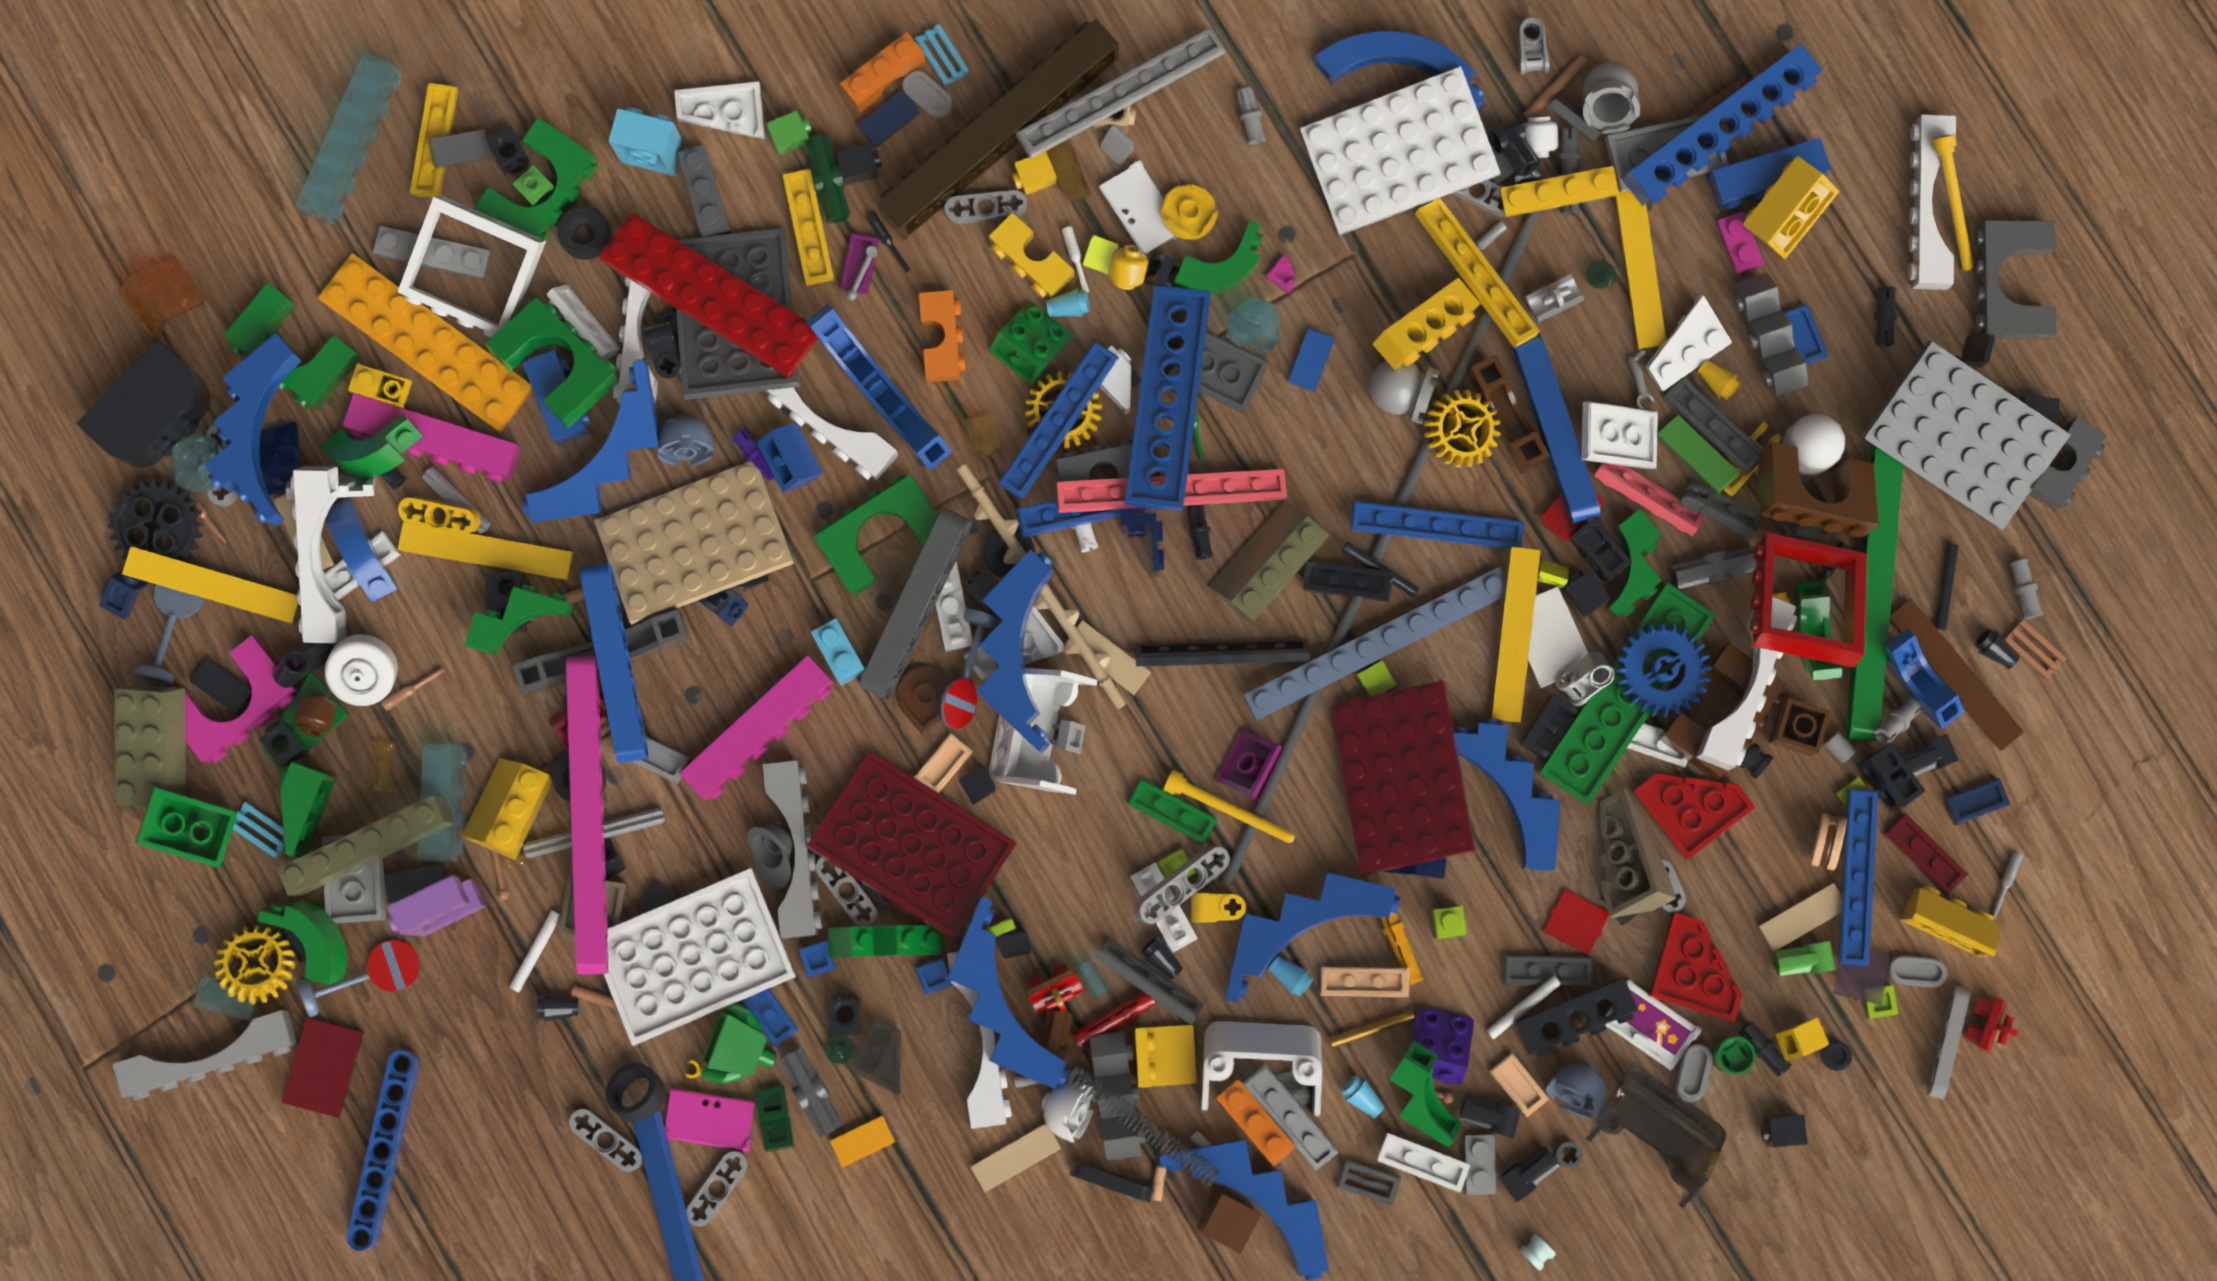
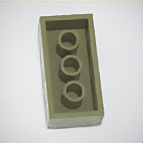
(149, 742)

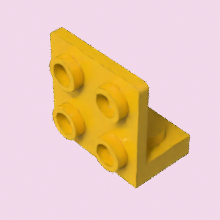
(1165, 1056)

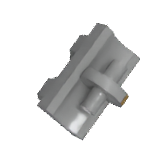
(1554, 298)

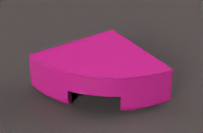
(1282, 274)

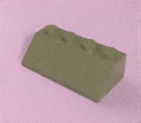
(1269, 561)

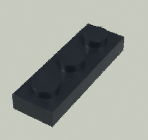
(1348, 581)

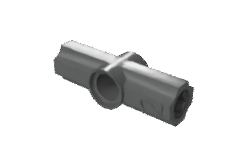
(1714, 568)
(811, 1092)

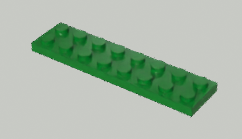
(1608, 719)

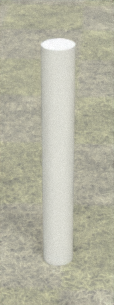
(535, 951)
(1523, 1007)

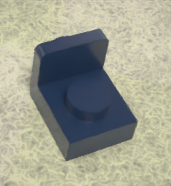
(121, 594)
(726, 605)

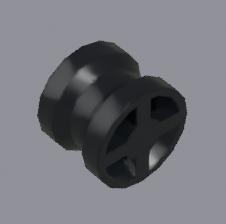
(1756, 761)

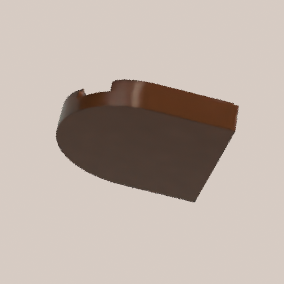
(921, 696)

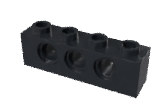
(1615, 991)

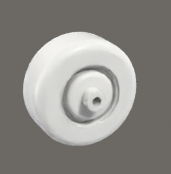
(361, 670)

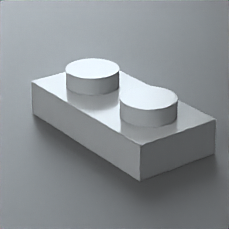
(1480, 1155)

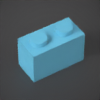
(838, 651)

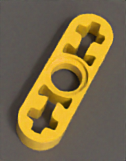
(427, 519)

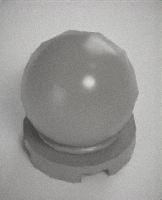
(1610, 98)
(1402, 389)

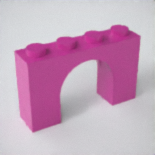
(211, 738)

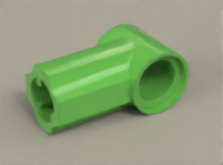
(1811, 959)

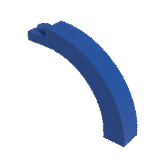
(1393, 48)

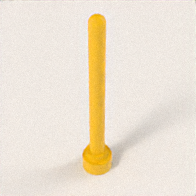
(1945, 148)
(1178, 784)

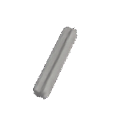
(451, 495)

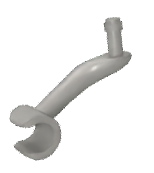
(1638, 375)

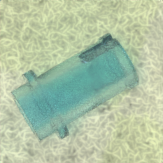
(1092, 978)

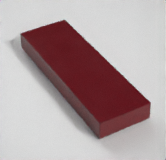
(1925, 854)

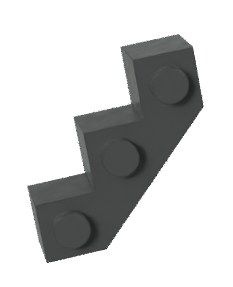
(1770, 334)
(1111, 1066)

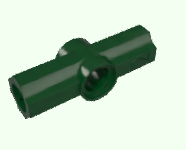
(827, 179)

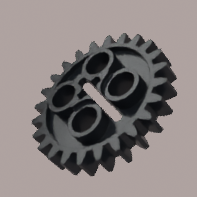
(130, 519)

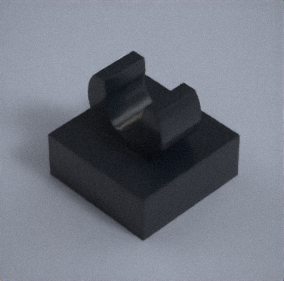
(1159, 270)

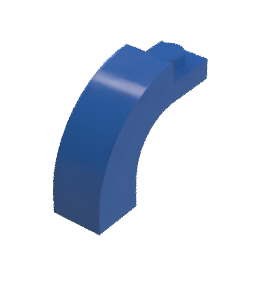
(358, 551)
(1920, 681)

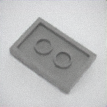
(356, 895)

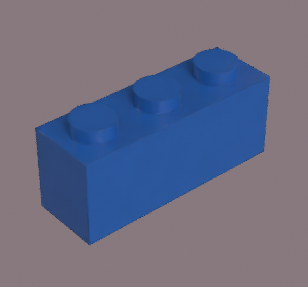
(545, 375)

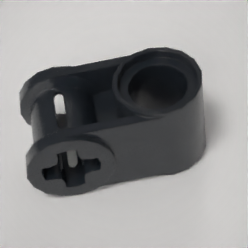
(663, 346)

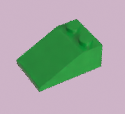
(303, 803)
(186, 827)

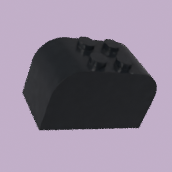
(148, 409)

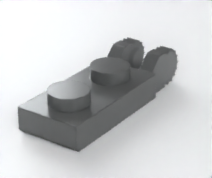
(1721, 509)

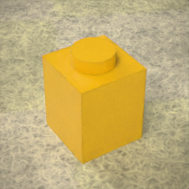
(1034, 174)
(1802, 1039)

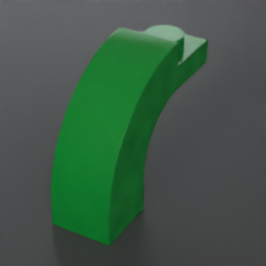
(1224, 275)
(373, 455)
(1812, 615)
(318, 934)

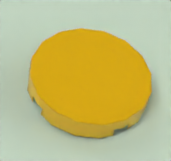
(1188, 211)

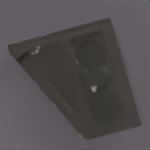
(879, 1056)

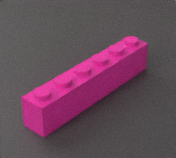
(440, 439)
(757, 728)

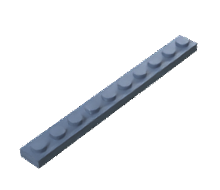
(1376, 644)

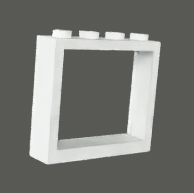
(530, 242)

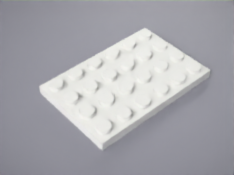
(1400, 151)
(694, 957)

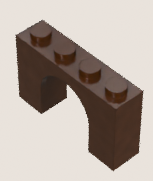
(1787, 499)
(1735, 670)

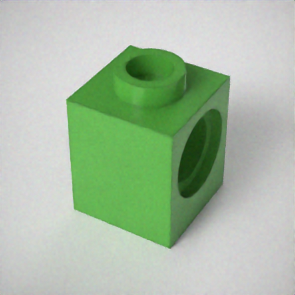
(789, 132)
(534, 186)

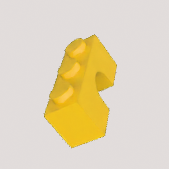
(1046, 275)

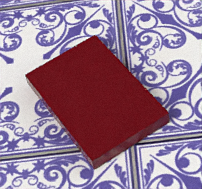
(322, 1067)

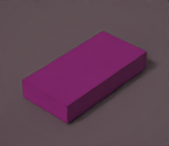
(854, 260)

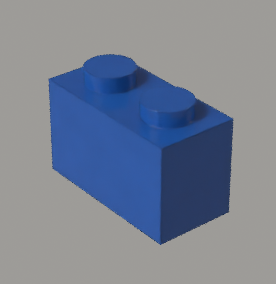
(789, 457)

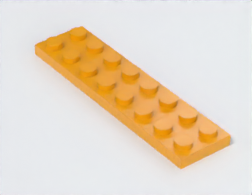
(426, 343)

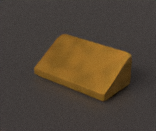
(1068, 171)

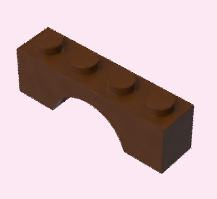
(1516, 432)

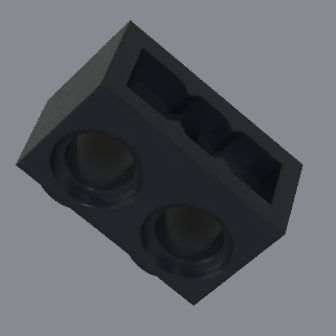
(1600, 550)
(496, 600)
(1890, 777)

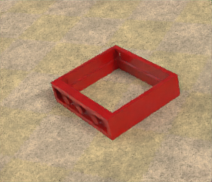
(1799, 644)

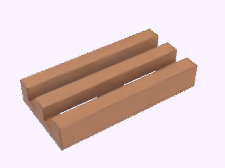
(2029, 630)

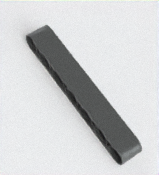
(916, 604)

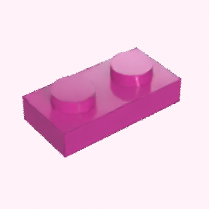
(1739, 243)

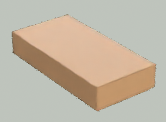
(943, 763)
(1519, 1084)

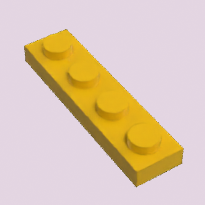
(436, 123)
(1559, 191)
(808, 227)

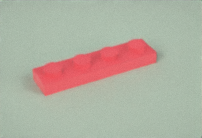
(1650, 496)

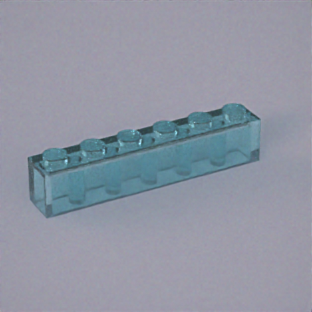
(348, 139)

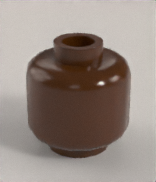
(315, 713)

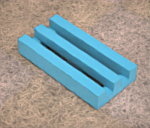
(929, 35)
(241, 817)

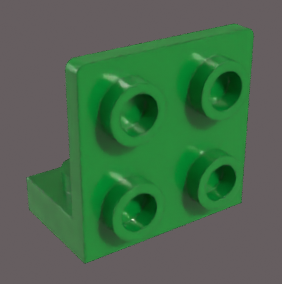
(1030, 342)

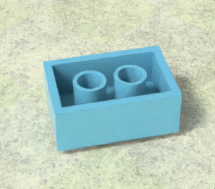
(646, 141)

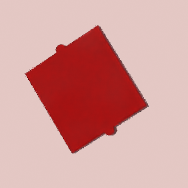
(1576, 922)

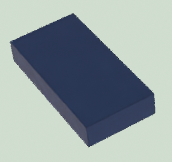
(888, 119)
(1976, 801)

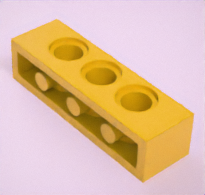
(1426, 324)

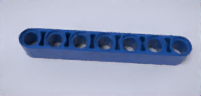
(1556, 430)
(614, 662)
(373, 1160)

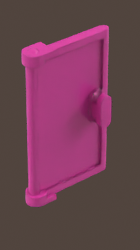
(718, 1123)

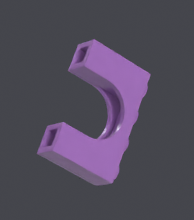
(435, 907)

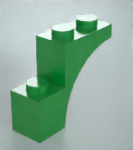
(1636, 536)
(489, 631)
(884, 941)
(1423, 1106)

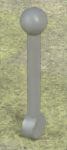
(871, 252)

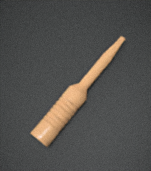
(1159, 1176)

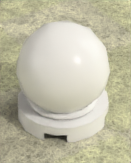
(1818, 443)

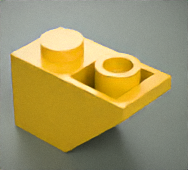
(380, 386)

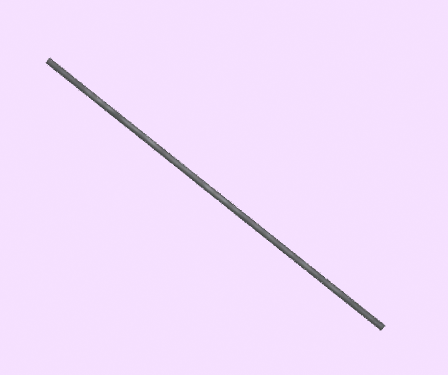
(1377, 554)

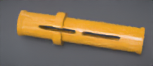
(1404, 955)

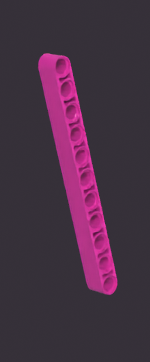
(587, 815)

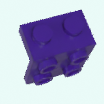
(1449, 1038)

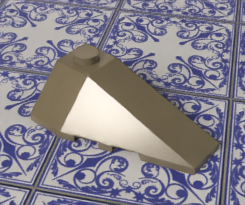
(1632, 867)

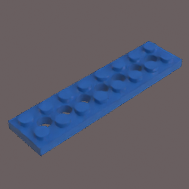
(1181, 412)

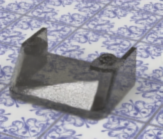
(1667, 1125)

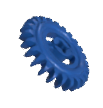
(1686, 654)

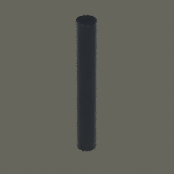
(1371, 563)
(1946, 587)

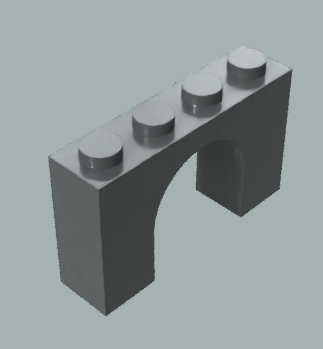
(1998, 313)

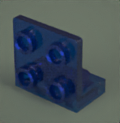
(279, 455)
(1137, 525)

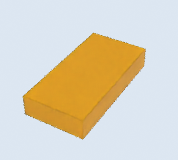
(862, 1141)

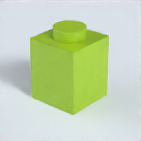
(1448, 922)

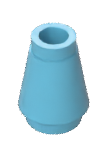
(1069, 304)
(1291, 976)
(1362, 1096)

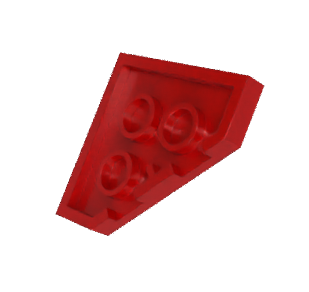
(1692, 809)
(1694, 971)

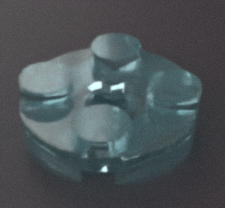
(185, 462)

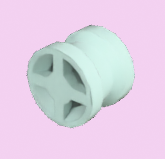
(1537, 1252)

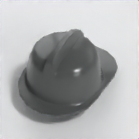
(770, 851)

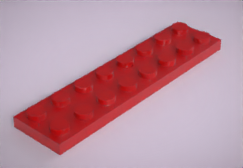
(709, 294)

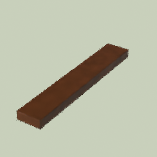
(1958, 676)

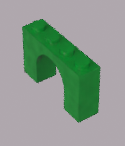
(572, 167)
(539, 327)
(310, 382)
(840, 539)

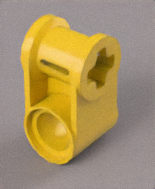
(1211, 907)

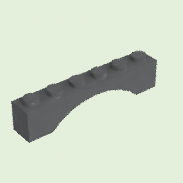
(642, 640)

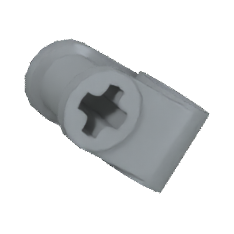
(1532, 53)
(1585, 678)

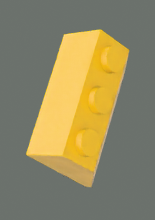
(1790, 207)
(508, 807)
(1952, 922)

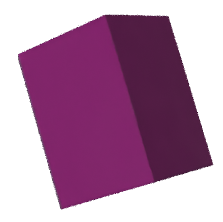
(1247, 764)

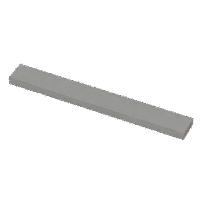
(1120, 93)

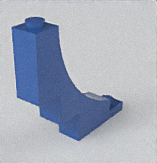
(634, 429)
(1008, 686)
(1265, 938)
(977, 971)
(1296, 1221)

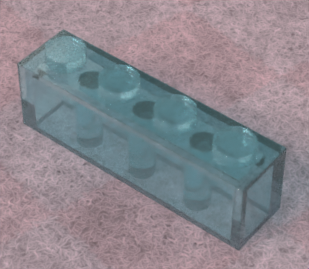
(443, 777)

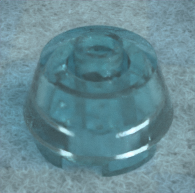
(1255, 325)

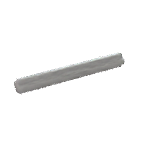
(611, 828)

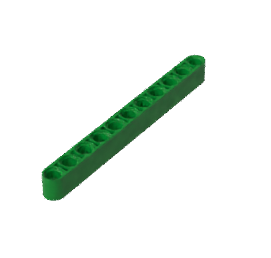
(1868, 675)

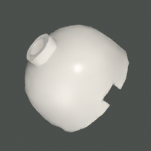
(1067, 1110)

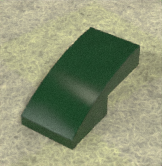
(774, 1119)

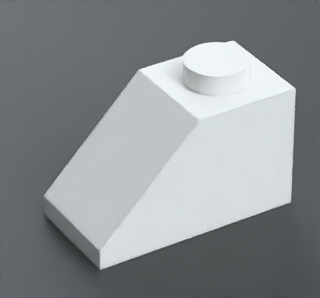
(1118, 381)

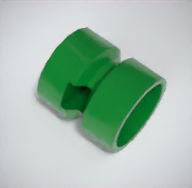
(1733, 1055)

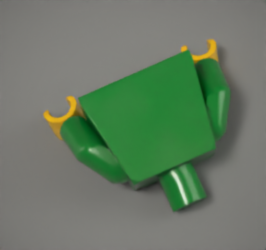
(734, 1047)

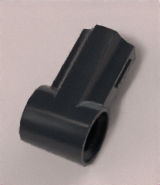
(1513, 143)
(300, 663)
(1933, 755)
(1495, 1117)
(1523, 1177)

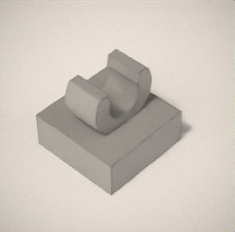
(1069, 737)

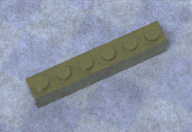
(366, 845)

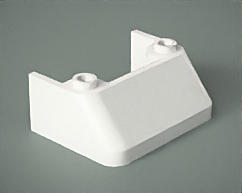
(1013, 757)
(1262, 1041)

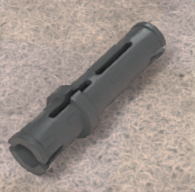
(1570, 161)

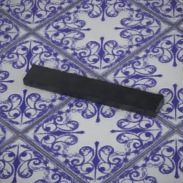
(1222, 652)

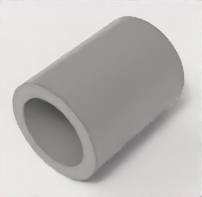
(1840, 747)

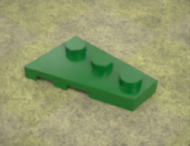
(311, 684)

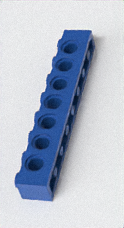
(1796, 64)

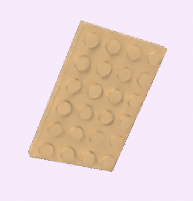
(693, 542)

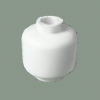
(1541, 135)

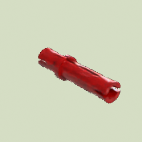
(1125, 1012)

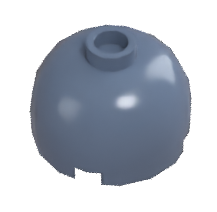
(685, 439)
(1579, 1088)

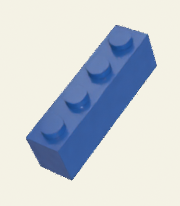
(1752, 177)

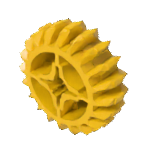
(1038, 405)
(1468, 437)
(246, 973)

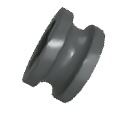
(1577, 1153)

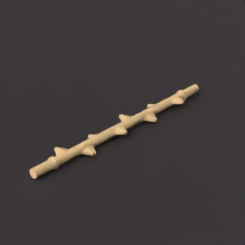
(1046, 598)

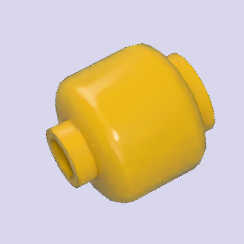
(1128, 267)

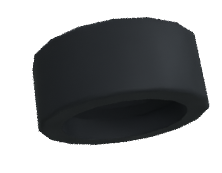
(648, 1105)

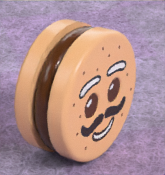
(1828, 841)

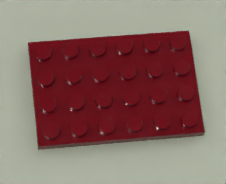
(1403, 778)
(911, 845)

